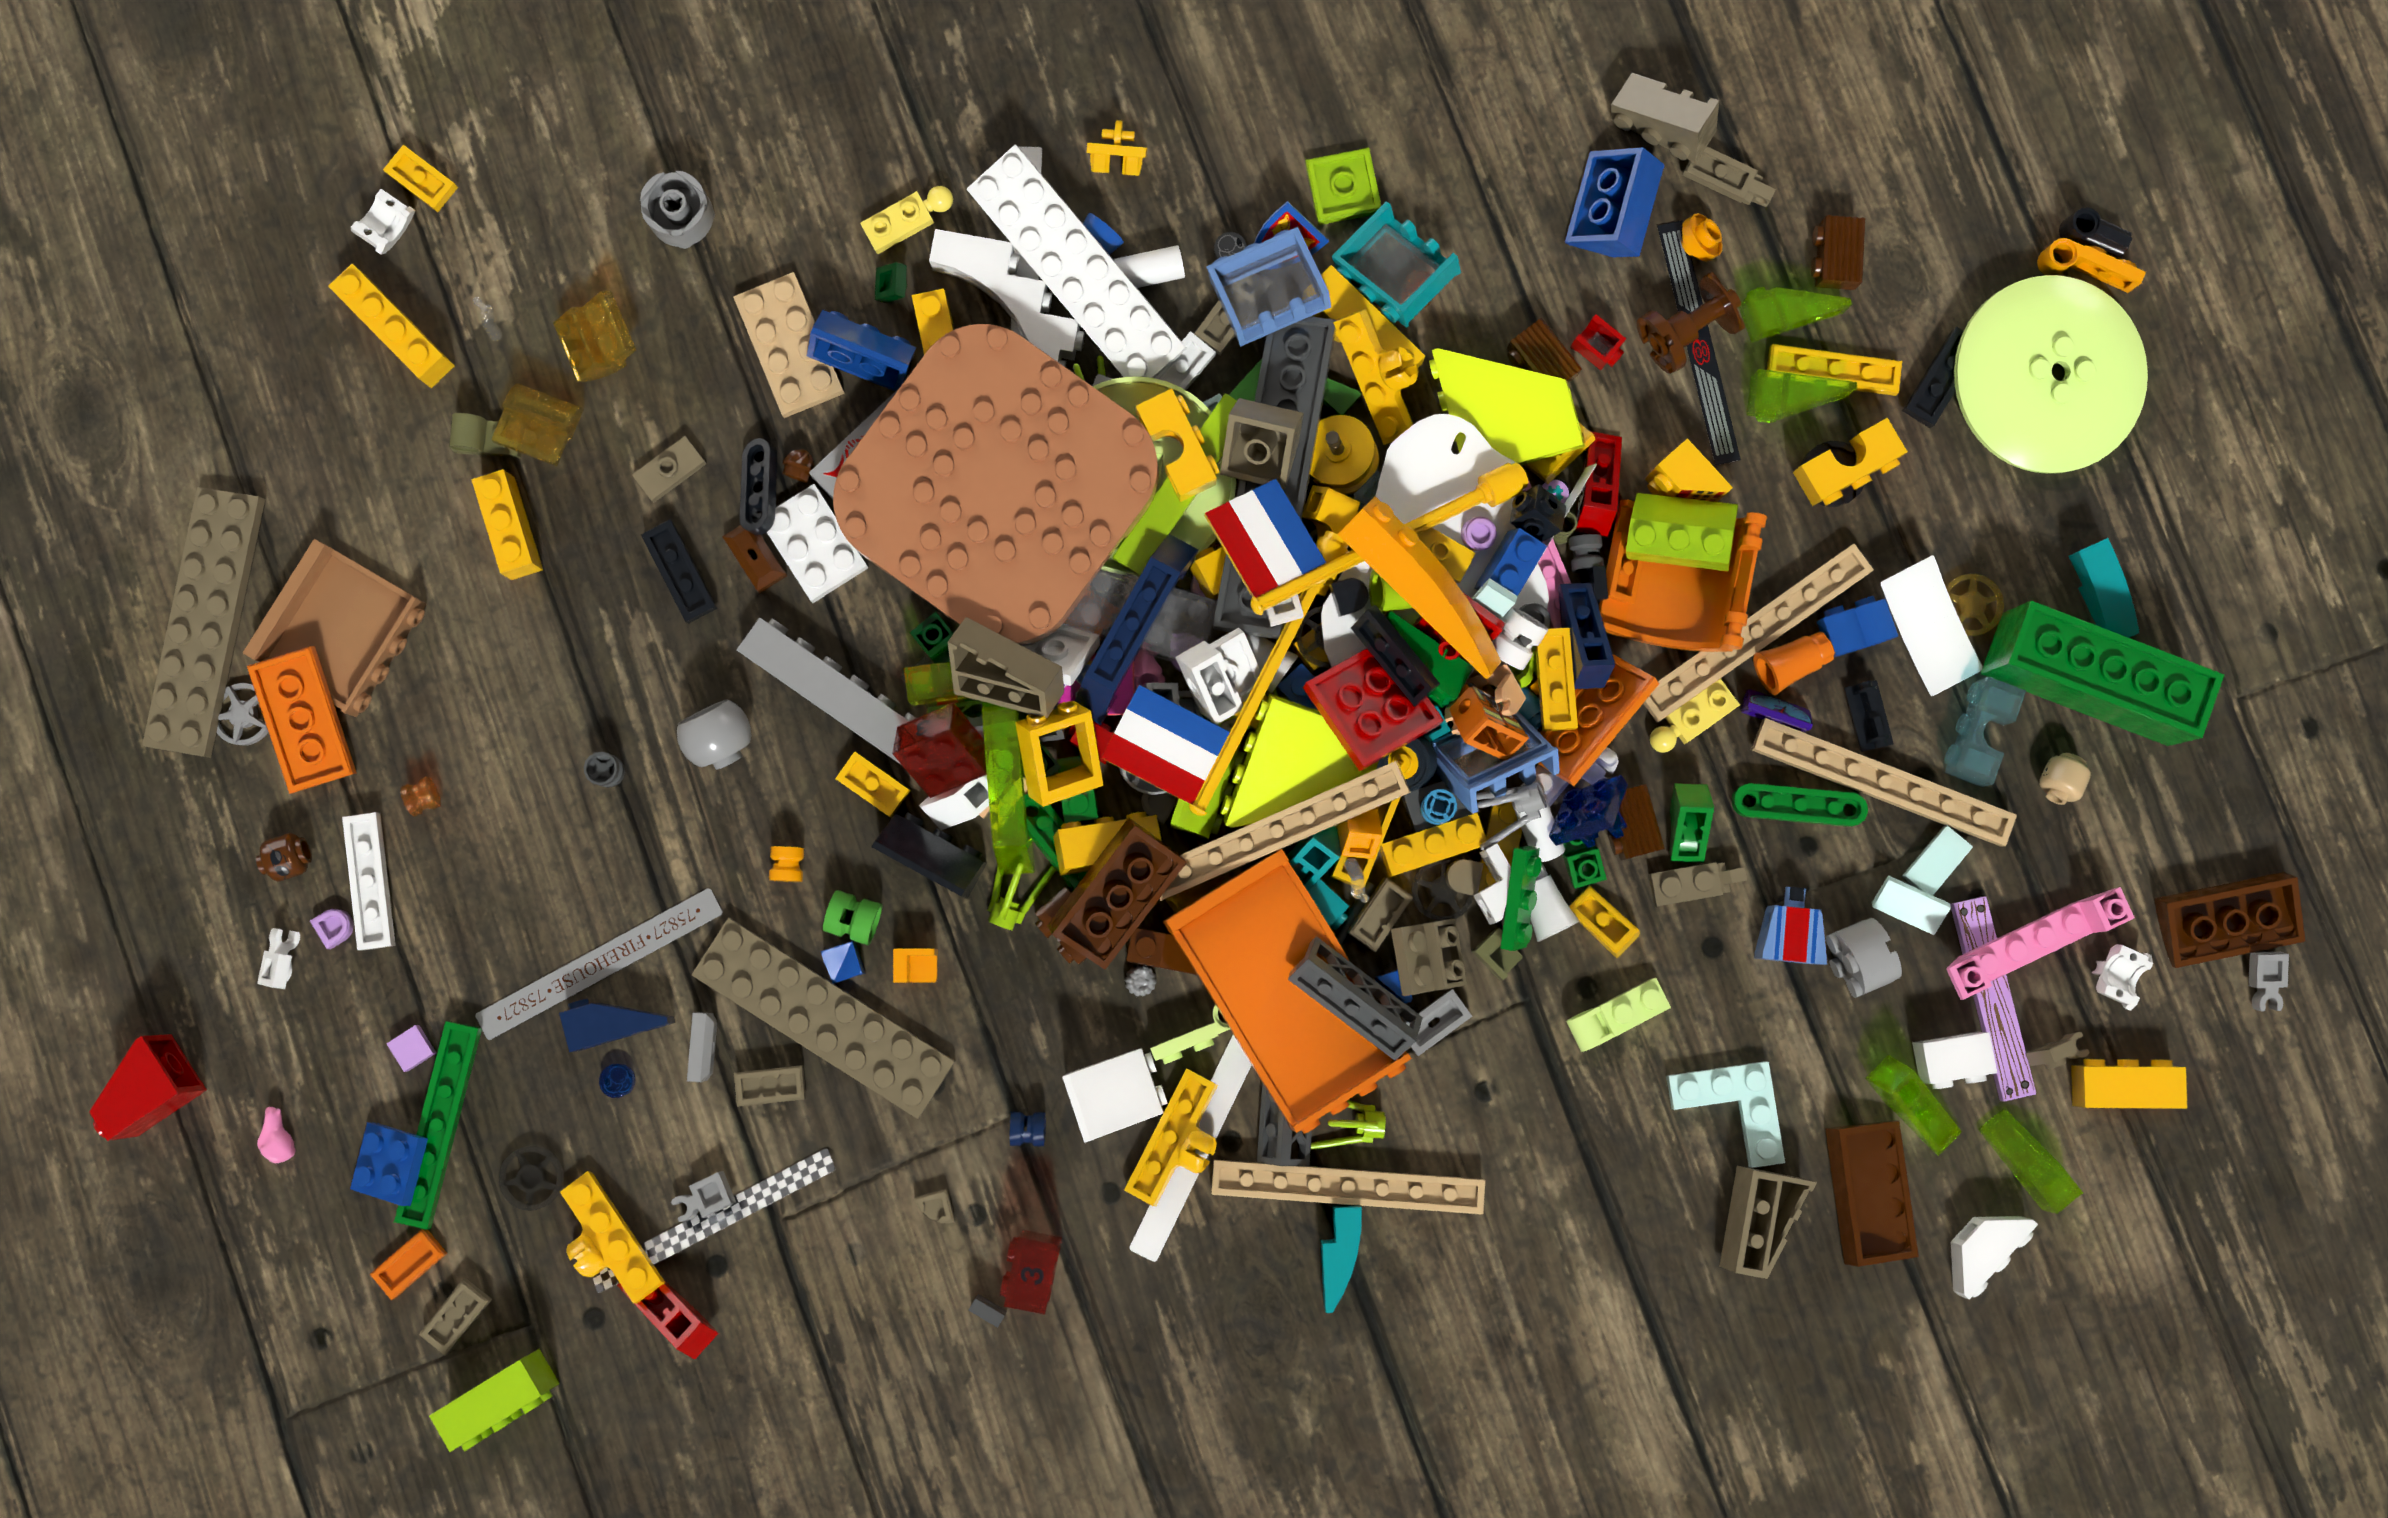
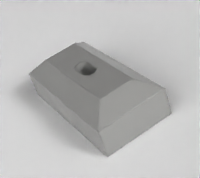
(1451, 1015)
(702, 1047)

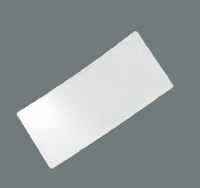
(1930, 626)

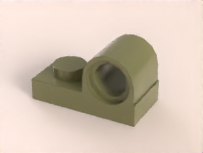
(473, 436)

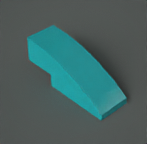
(2105, 588)
(1340, 1253)

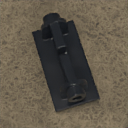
(1868, 715)

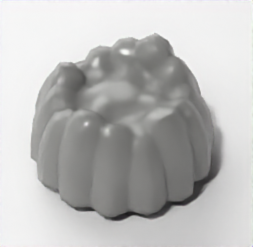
(1140, 980)

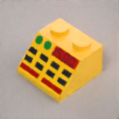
(1687, 475)

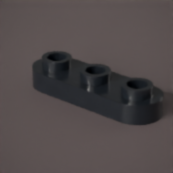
(758, 506)

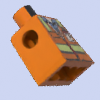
(1484, 725)

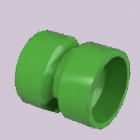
(863, 922)

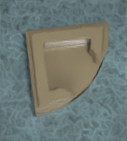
(936, 1206)

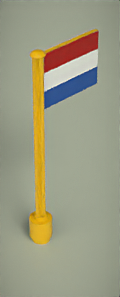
(1280, 557)
(1184, 750)

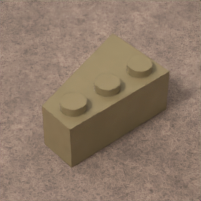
(1665, 117)
(1002, 671)
(1760, 1219)

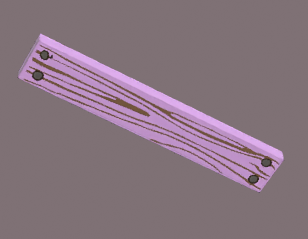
(1995, 1005)

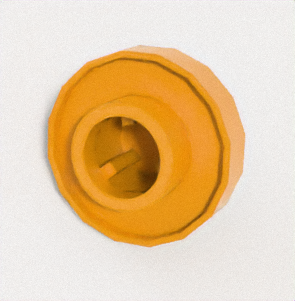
(1701, 237)

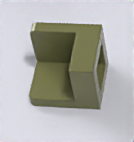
(1495, 959)

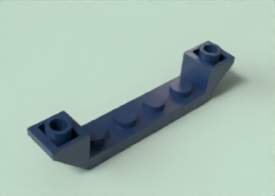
(1133, 625)

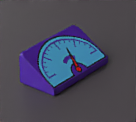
(1765, 706)

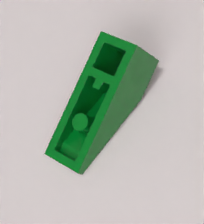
(1449, 673)

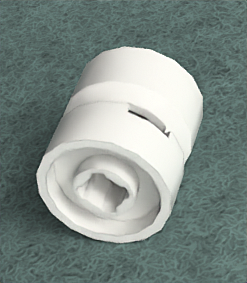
(1514, 650)

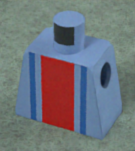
(1792, 932)

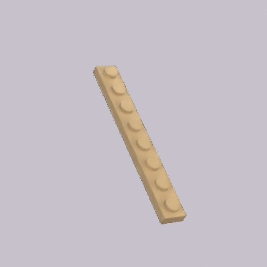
(1760, 631)
(1884, 782)
(1289, 826)
(1348, 1187)

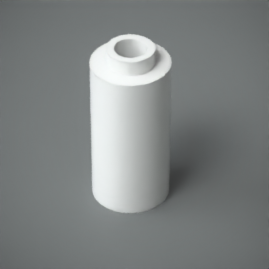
(1153, 266)
(1537, 834)

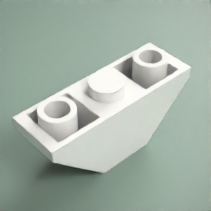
(958, 803)
(1985, 1249)

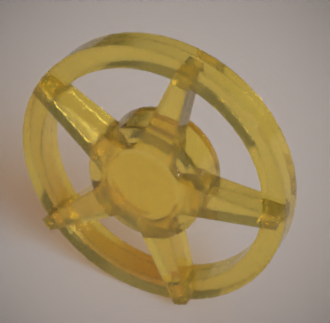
(1974, 604)

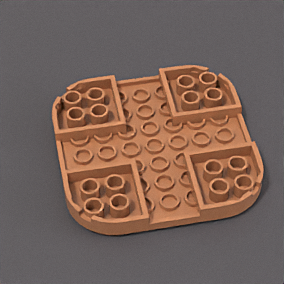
(996, 483)

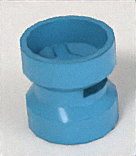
(1438, 812)

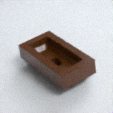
(764, 570)

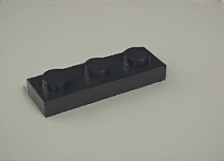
(1936, 385)
(679, 571)
(1395, 655)

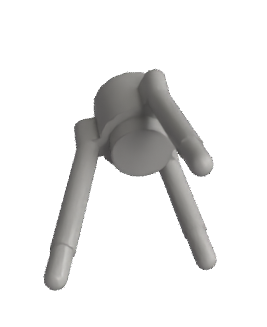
(1526, 799)

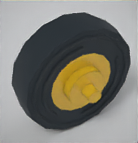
(1416, 762)

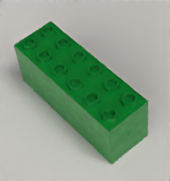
(2102, 674)

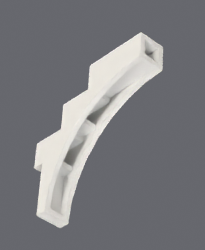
(989, 267)

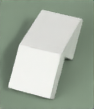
(1494, 898)

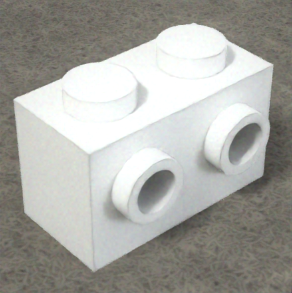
(1955, 1058)

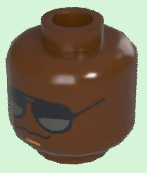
(284, 857)

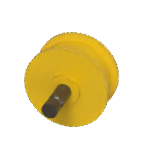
(1343, 454)

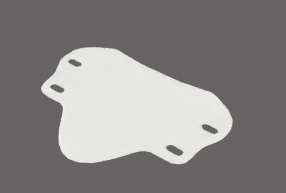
(1414, 480)

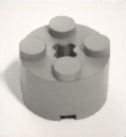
(678, 190)
(1863, 957)

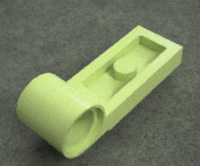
(1618, 1014)
(1199, 1038)

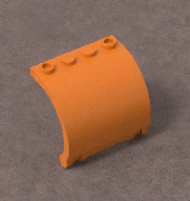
(1680, 603)

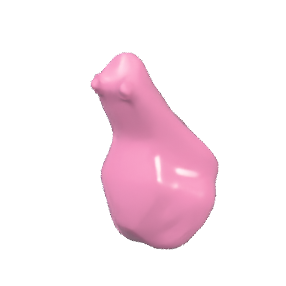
(1147, 670)
(274, 1140)

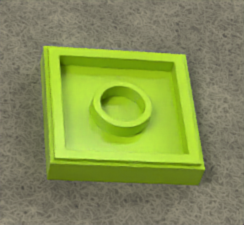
(1343, 186)

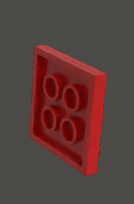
(1368, 709)

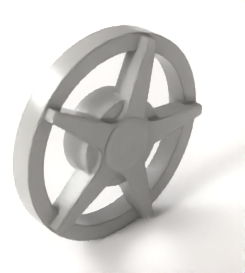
(241, 715)

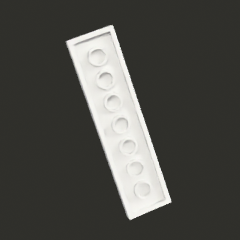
(1075, 267)

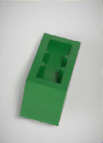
(1081, 806)
(1690, 822)

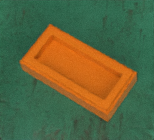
(408, 1263)

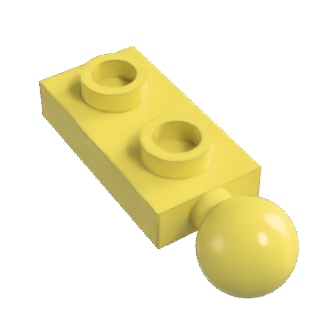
(905, 218)
(1694, 717)

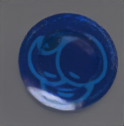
(617, 1080)

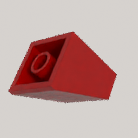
(145, 1088)

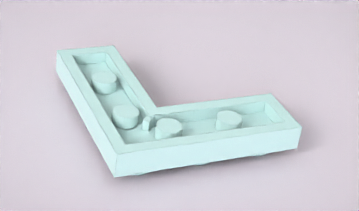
(1753, 1090)

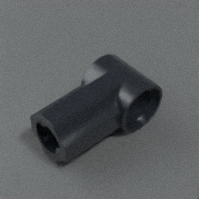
(2096, 232)

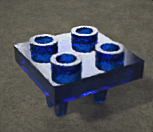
(1590, 811)

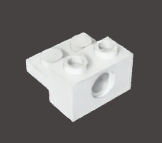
(1220, 674)

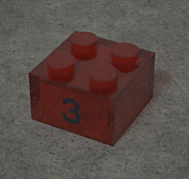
(941, 750)
(1032, 1271)

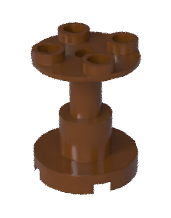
(1681, 329)

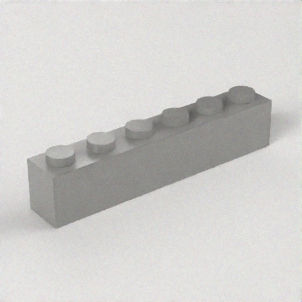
(823, 684)

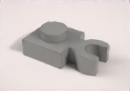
(2268, 973)
(707, 1196)

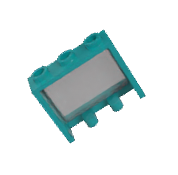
(1394, 265)

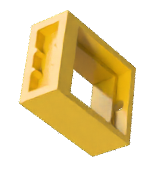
(1067, 783)

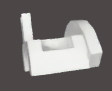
(384, 222)
(2121, 974)

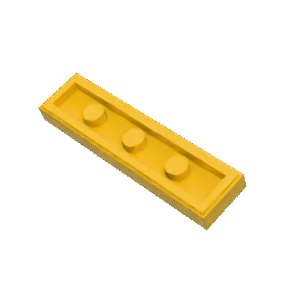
(1870, 373)

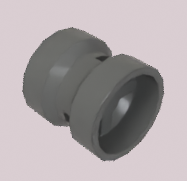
(1585, 552)
(598, 769)

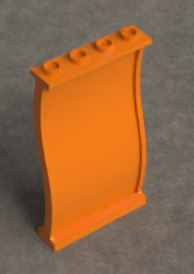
(1243, 949)

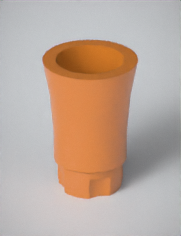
(1792, 661)

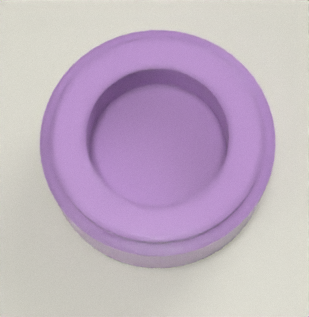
(1478, 533)

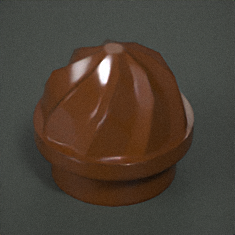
(798, 465)

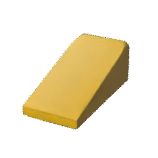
(1604, 921)

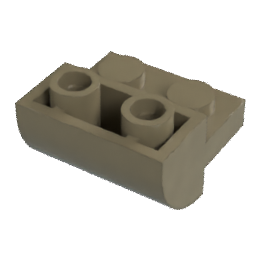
(1428, 957)

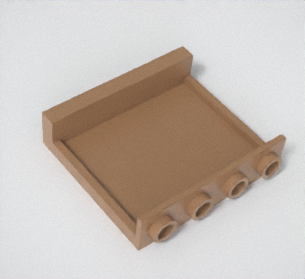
(348, 617)

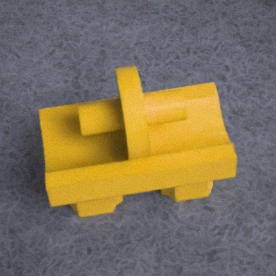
(1102, 153)

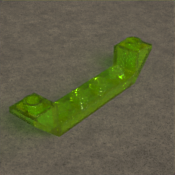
(1006, 790)

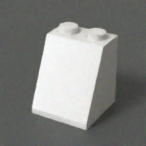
(1114, 1094)

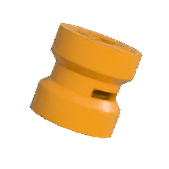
(786, 864)

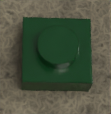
(890, 282)

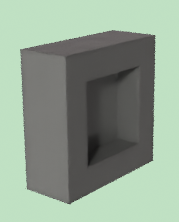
(987, 1310)

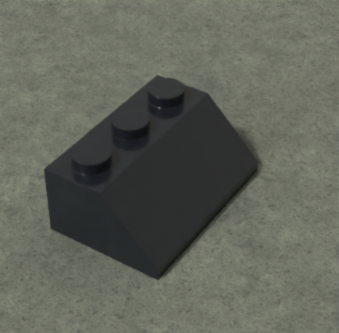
(931, 854)

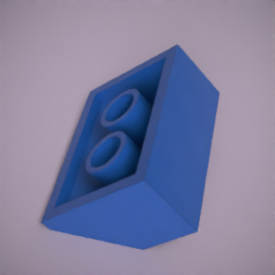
(1615, 202)
(860, 350)

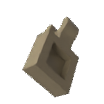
(2054, 1053)

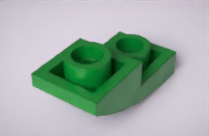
(1583, 863)

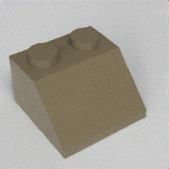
(1261, 442)

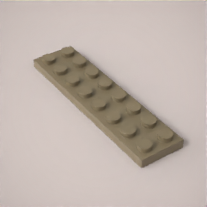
(203, 622)
(823, 1018)

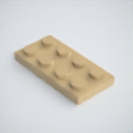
(780, 333)

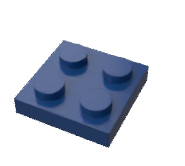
(389, 1164)

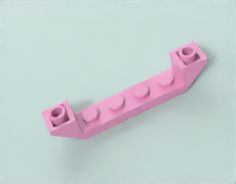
(2094, 914)

